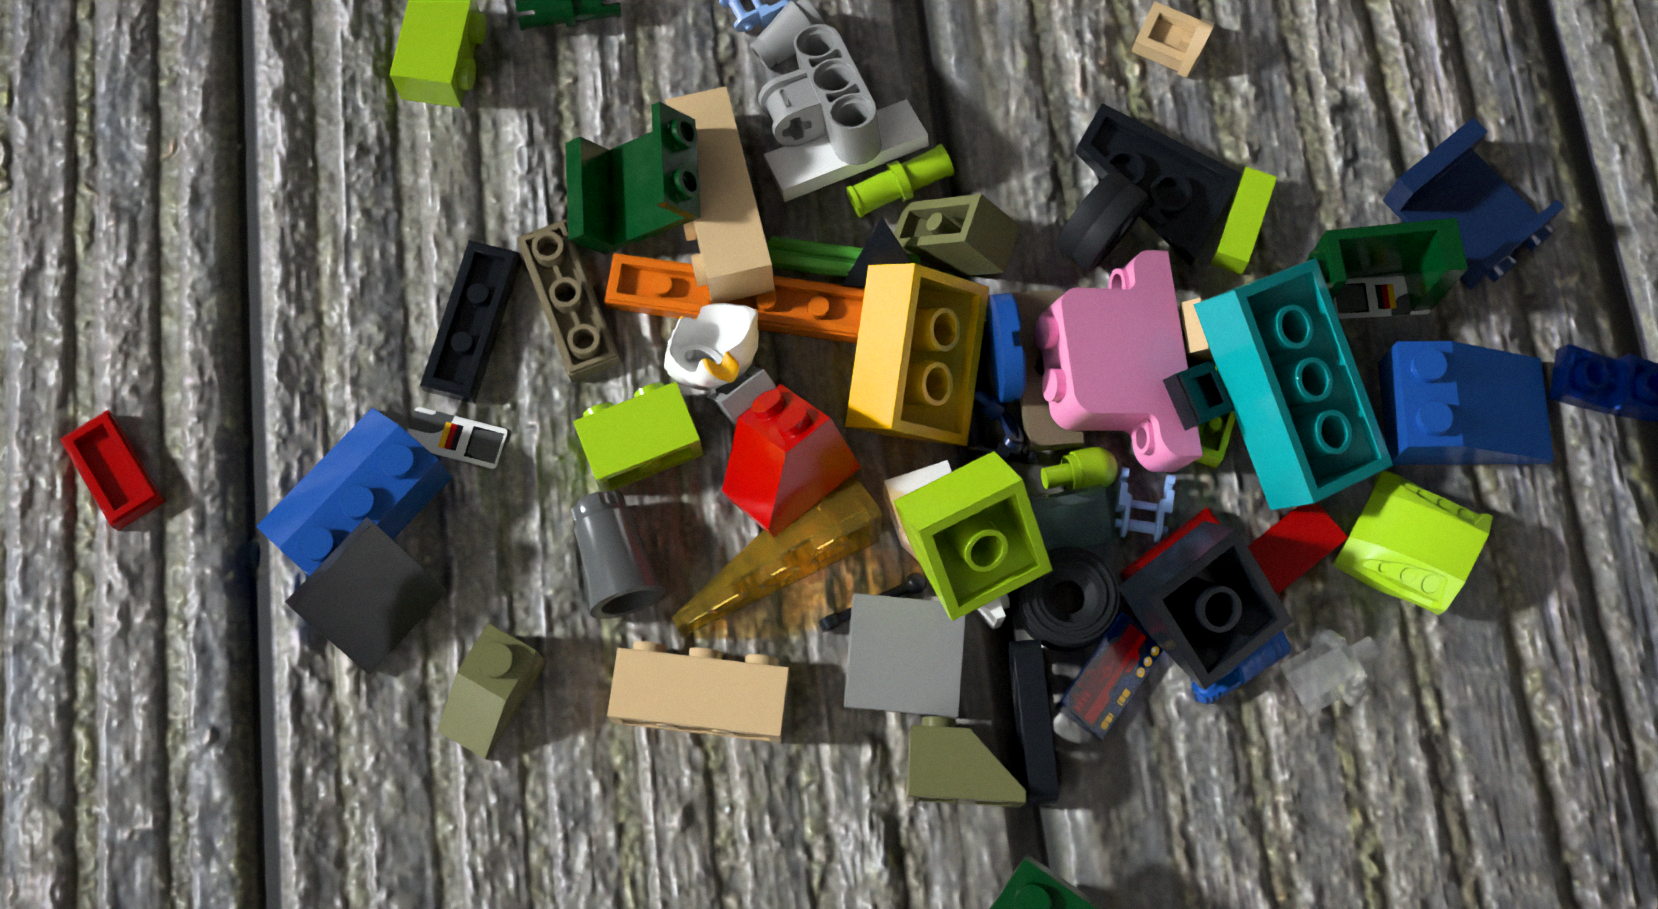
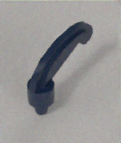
(996, 410)

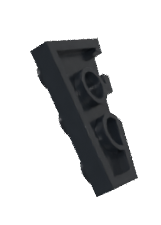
(1181, 183)

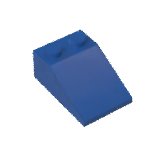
(1463, 405)

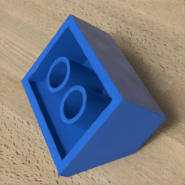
(369, 474)

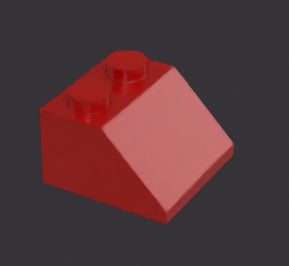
(784, 459)

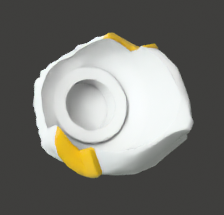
(713, 346)

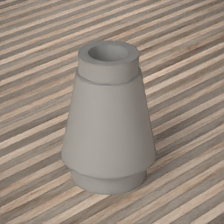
(778, 38)

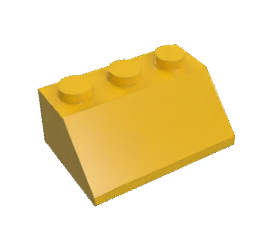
(917, 354)

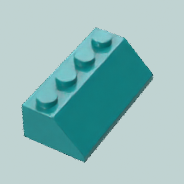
(1293, 386)

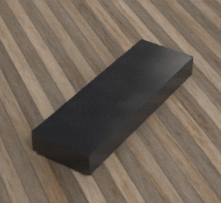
(471, 322)

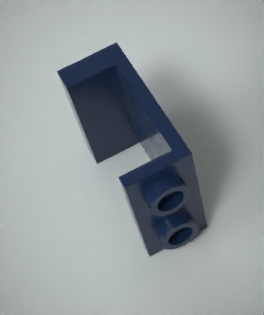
(1489, 213)

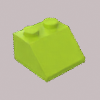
(974, 534)

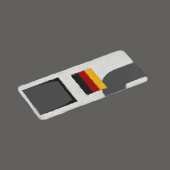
(1374, 298)
(458, 437)

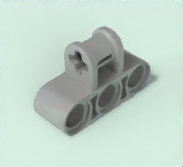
(824, 99)

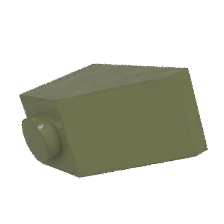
(958, 234)
(489, 690)
(956, 768)

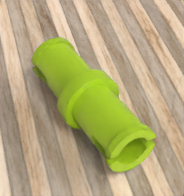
(900, 180)

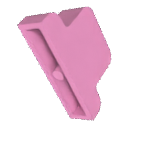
(1110, 357)

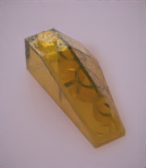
(822, 536)

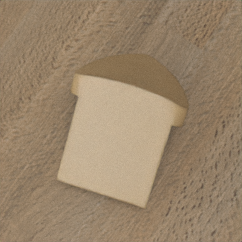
(1173, 38)

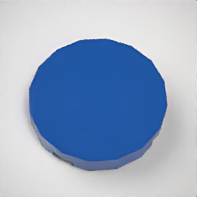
(1005, 352)

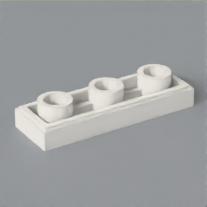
(815, 165)

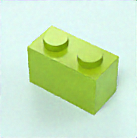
(437, 51)
(638, 436)

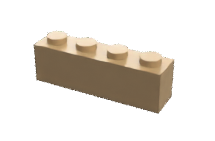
(730, 231)

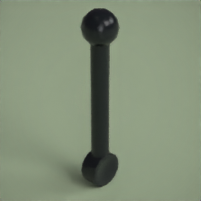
(914, 583)

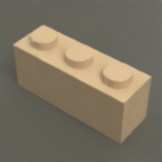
(699, 692)

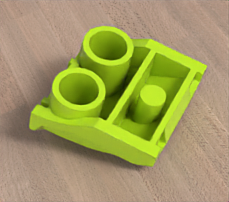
(1413, 543)

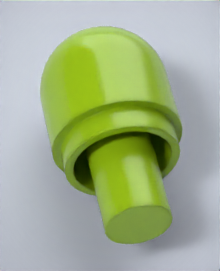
(1082, 469)

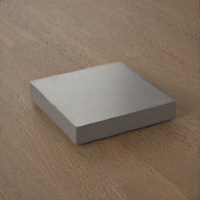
(903, 656)

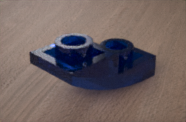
(1605, 384)

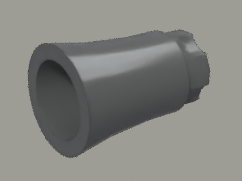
(614, 557)

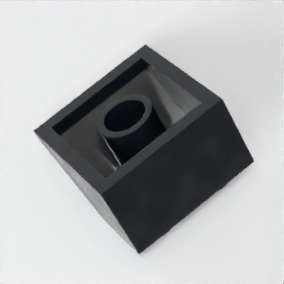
(1206, 602)

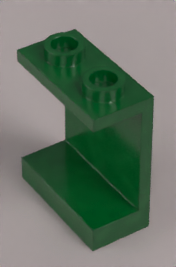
(635, 187)
(1424, 251)

